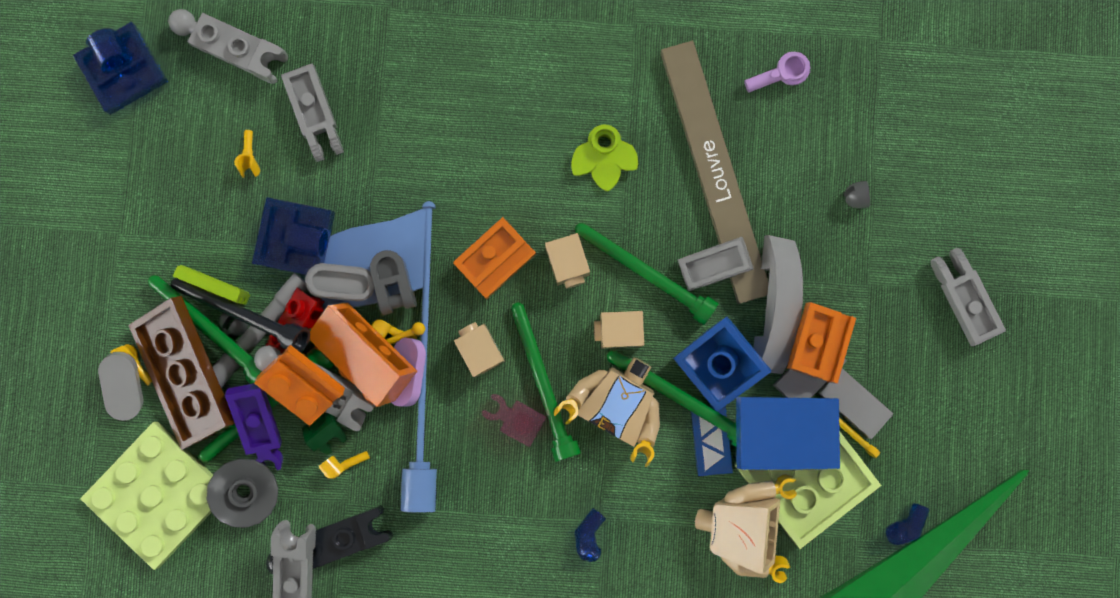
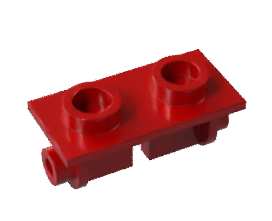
(300, 310)

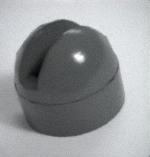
(858, 195)
(236, 328)

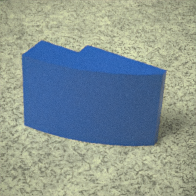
(787, 433)

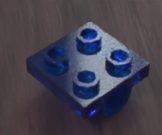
(119, 66)
(292, 236)

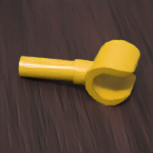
(246, 159)
(384, 328)
(131, 350)
(332, 468)

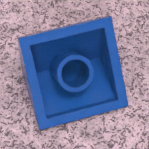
(722, 363)

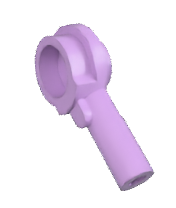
(791, 69)

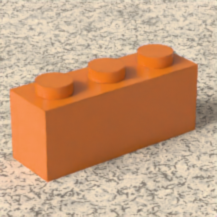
(361, 354)

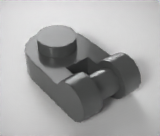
(388, 270)

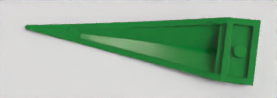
(921, 562)

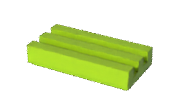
(211, 284)

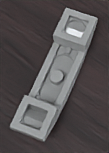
(783, 302)

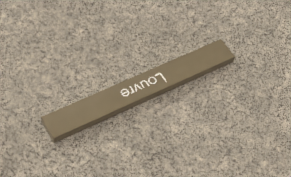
(713, 163)

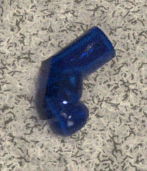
(910, 528)
(585, 536)

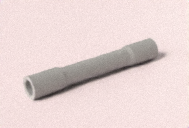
(226, 366)

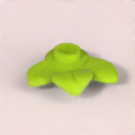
(604, 162)

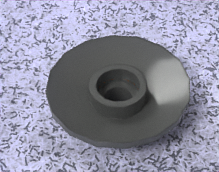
(234, 508)

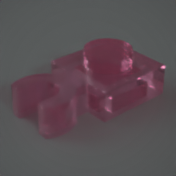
(519, 422)

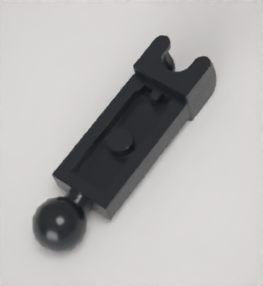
(345, 538)

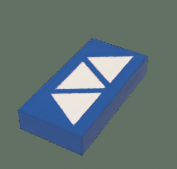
(711, 447)

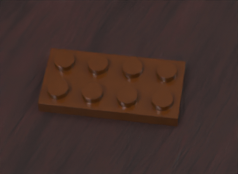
(181, 373)

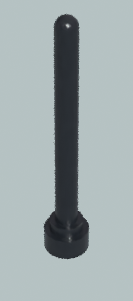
(286, 334)

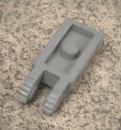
(311, 108)
(968, 298)

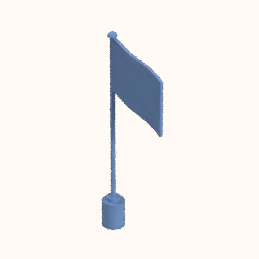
(411, 240)

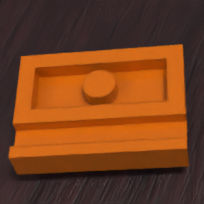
(494, 258)
(821, 343)
(299, 385)

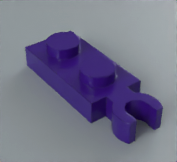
(255, 423)

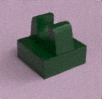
(321, 431)

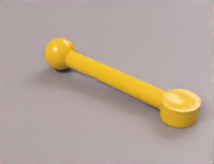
(417, 329)
(871, 450)

